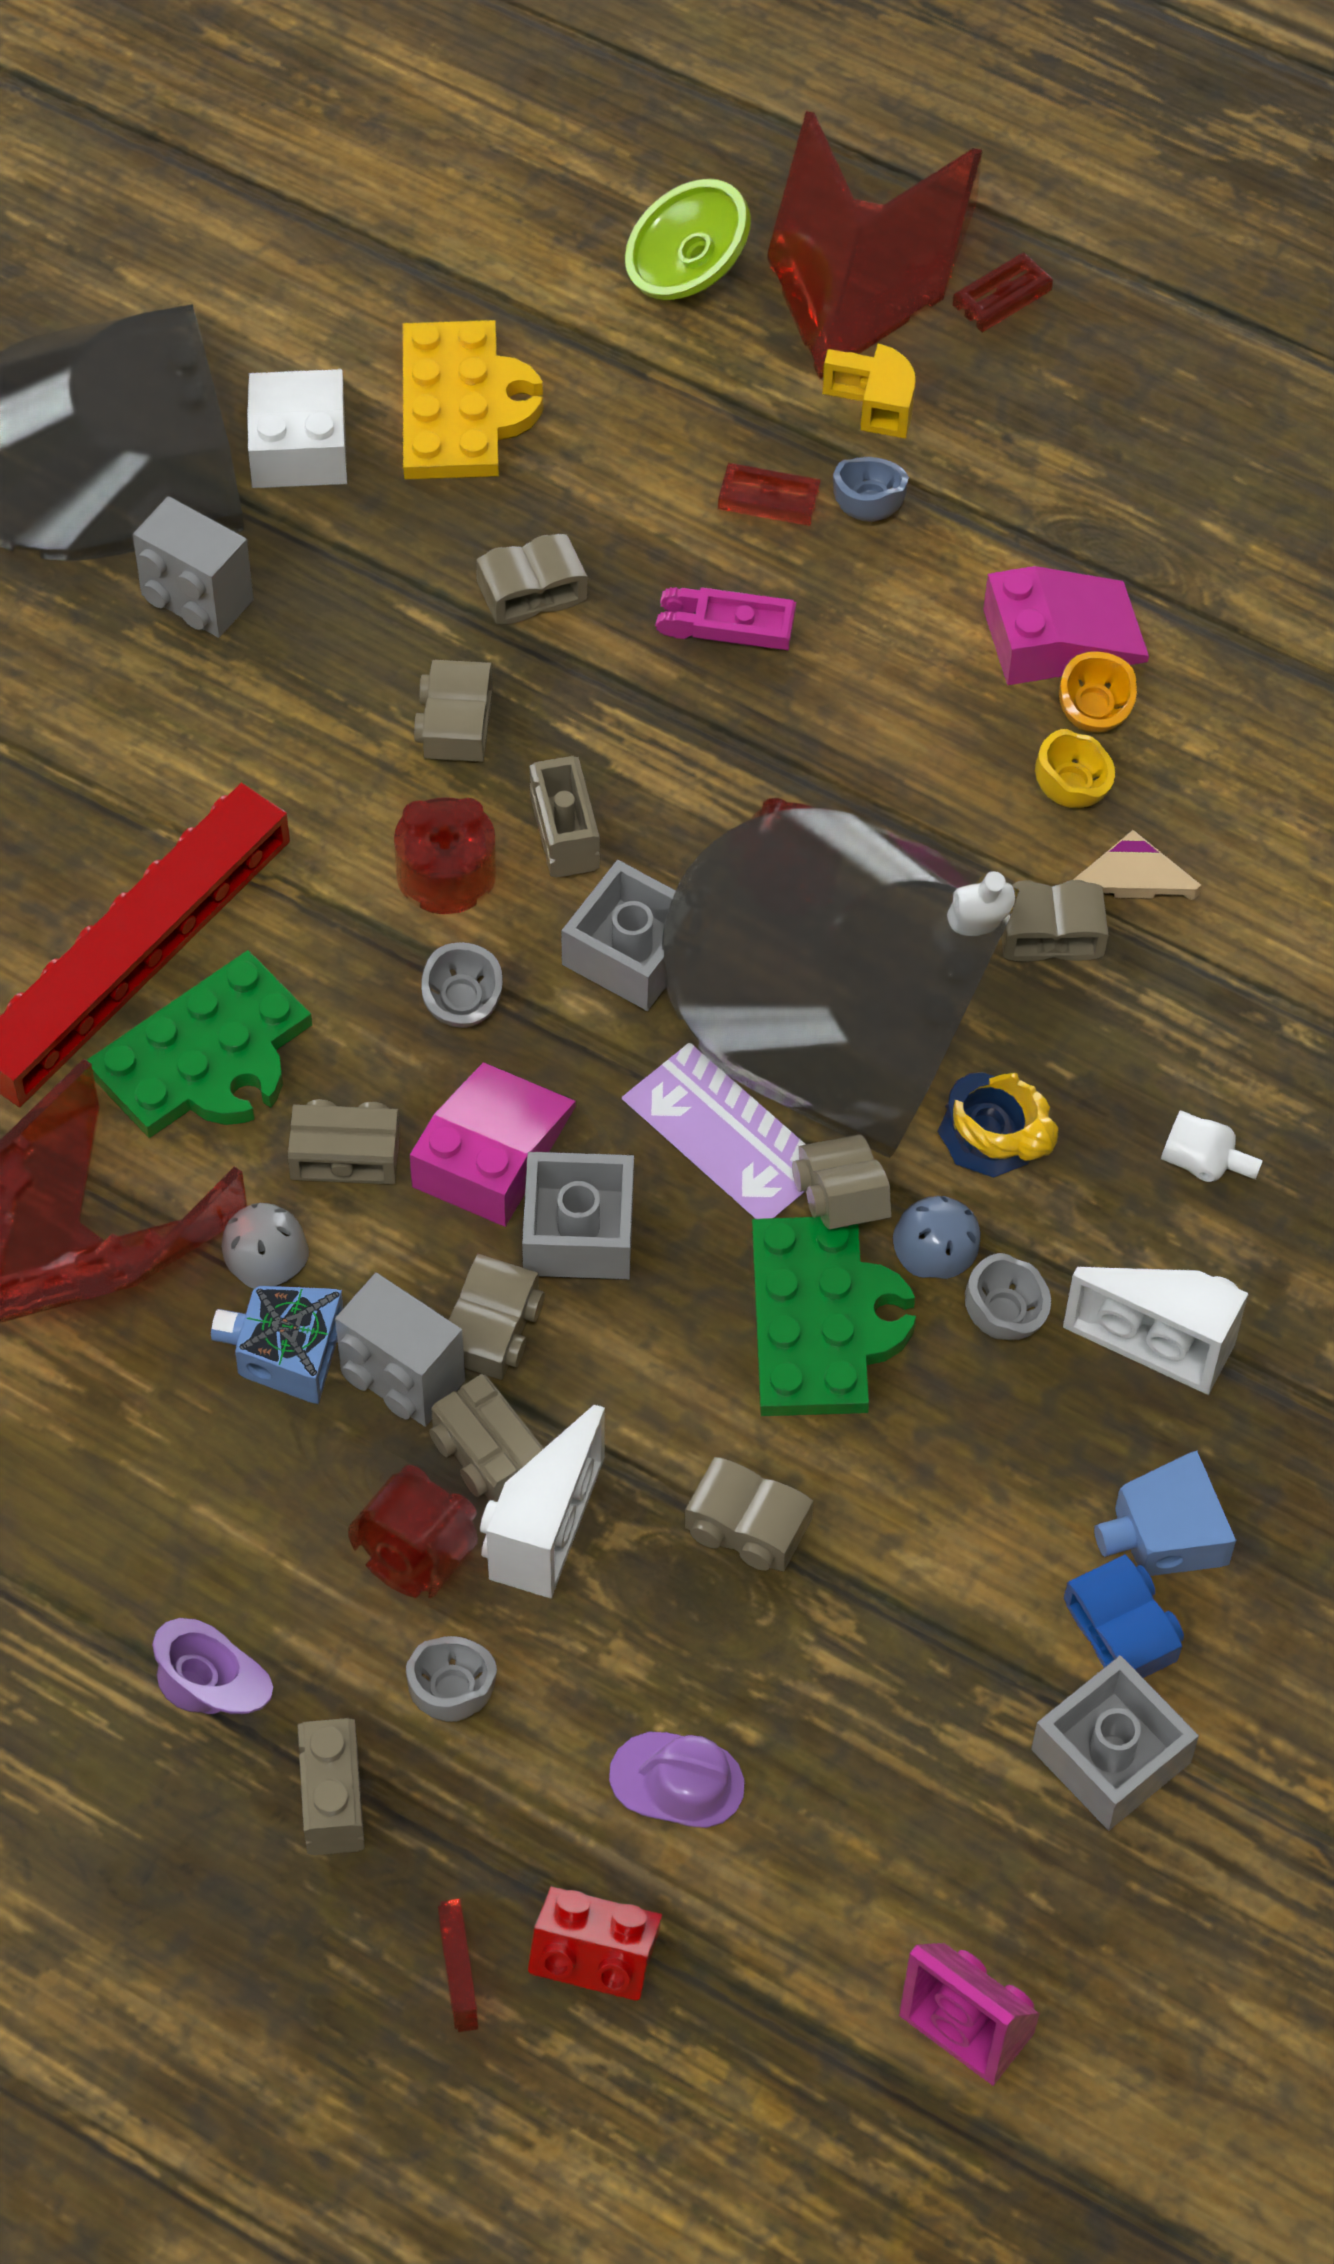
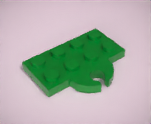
(204, 1050)
(821, 1317)

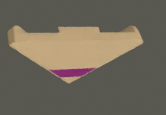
(1139, 871)

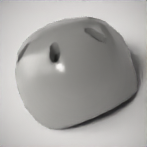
(461, 995)
(259, 1230)
(1003, 1310)
(452, 1689)

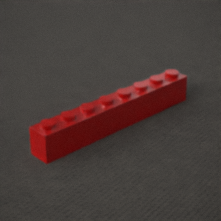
(136, 938)

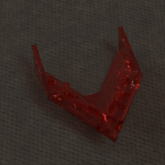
(859, 265)
(43, 1180)

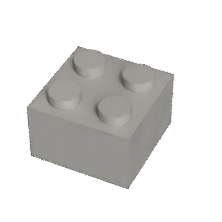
(193, 567)
(620, 935)
(578, 1215)
(399, 1349)
(1114, 1742)

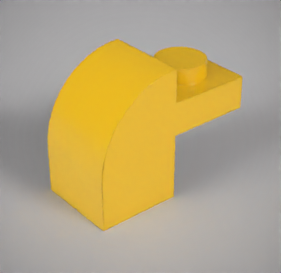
(880, 381)

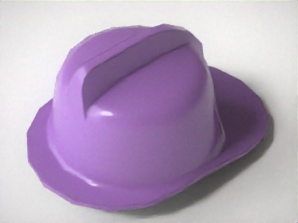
(206, 1671)
(677, 1779)

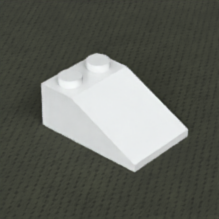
(296, 428)
(1160, 1318)
(542, 1508)

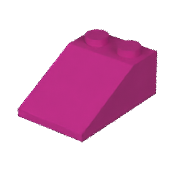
(1052, 615)
(482, 1139)
(966, 2009)

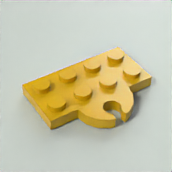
(461, 399)

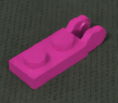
(727, 617)

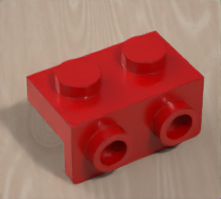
(593, 1943)

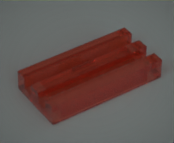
(1008, 295)
(767, 499)
(457, 1965)

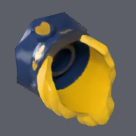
(996, 1123)

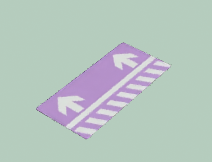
(720, 1130)

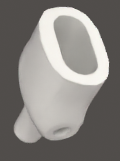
(981, 906)
(1206, 1149)

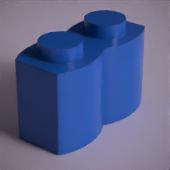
(1121, 1618)

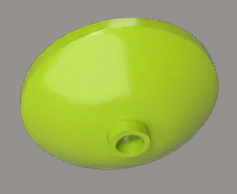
(687, 239)

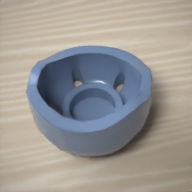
(871, 498)
(945, 1226)

